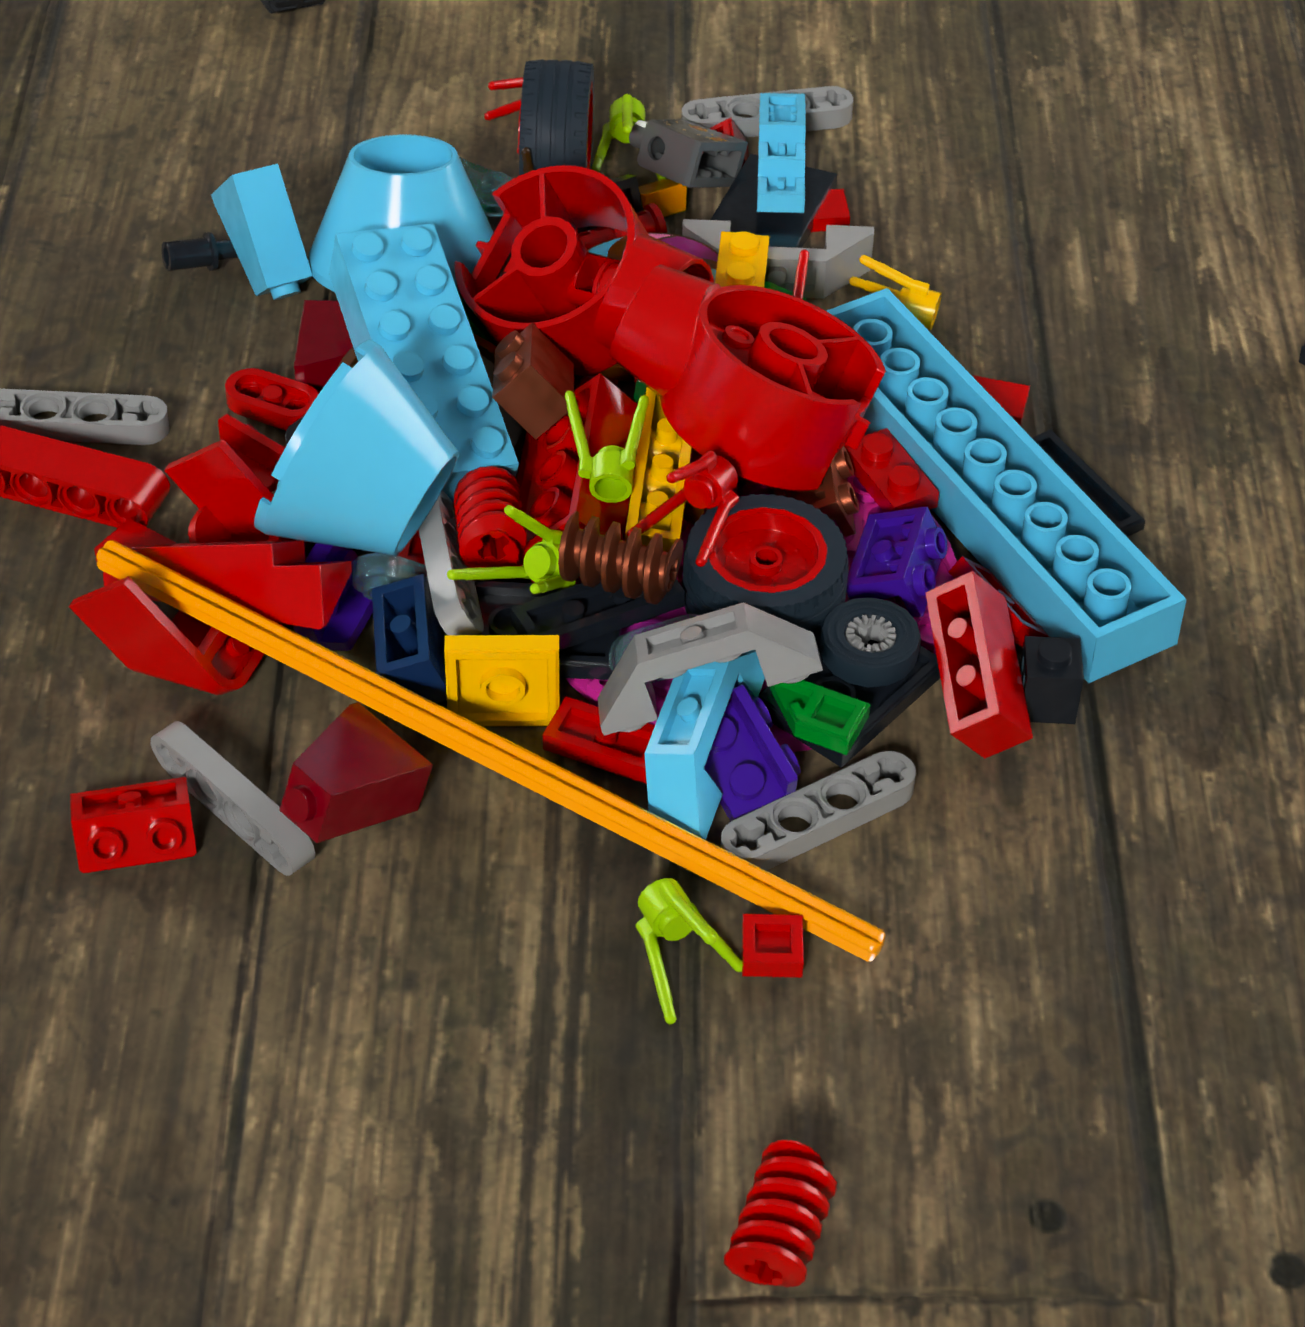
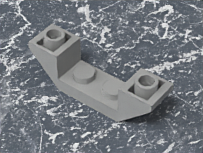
(827, 267)
(720, 636)

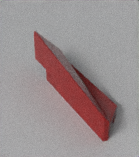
(260, 576)

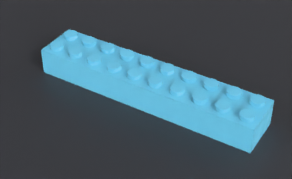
(1013, 500)

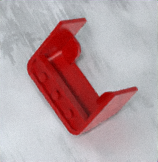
(186, 648)

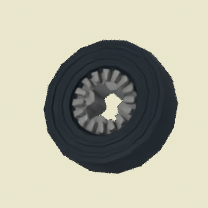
(853, 626)

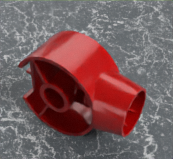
(552, 276)
(750, 374)

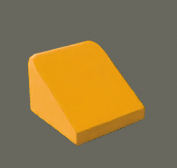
(666, 194)

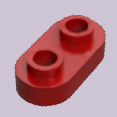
(268, 397)

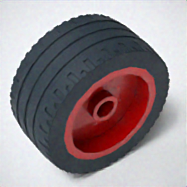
(557, 113)
(770, 557)

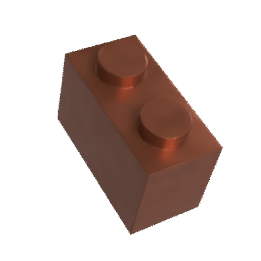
(532, 379)

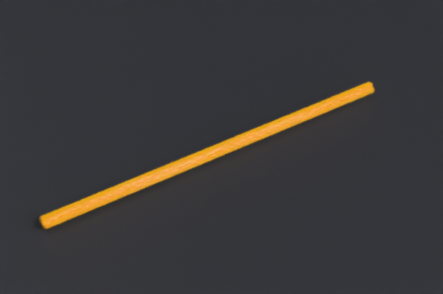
(495, 752)

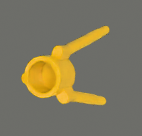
(915, 297)

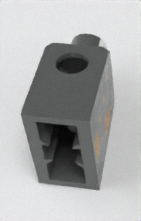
(676, 151)

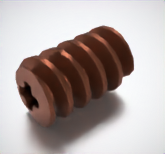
(618, 561)

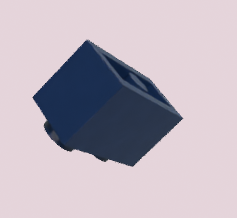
(409, 637)

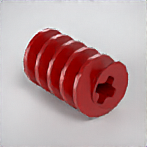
(483, 529)
(781, 1216)

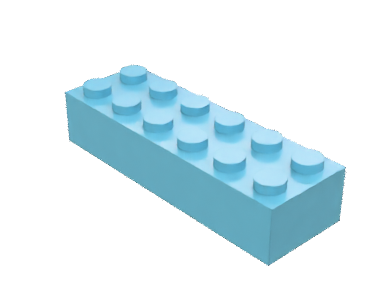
(404, 298)

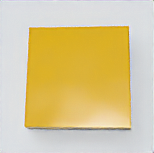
(503, 678)

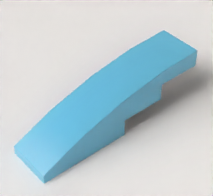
(781, 153)

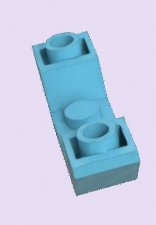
(684, 736)

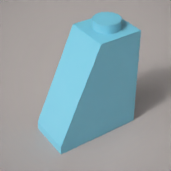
(263, 231)

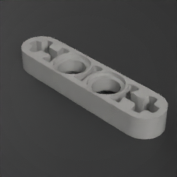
(824, 108)
(75, 406)
(453, 600)
(233, 798)
(824, 819)

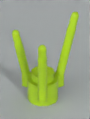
(622, 116)
(613, 466)
(539, 562)
(673, 916)

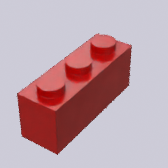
(978, 665)

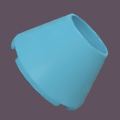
(403, 184)
(360, 462)

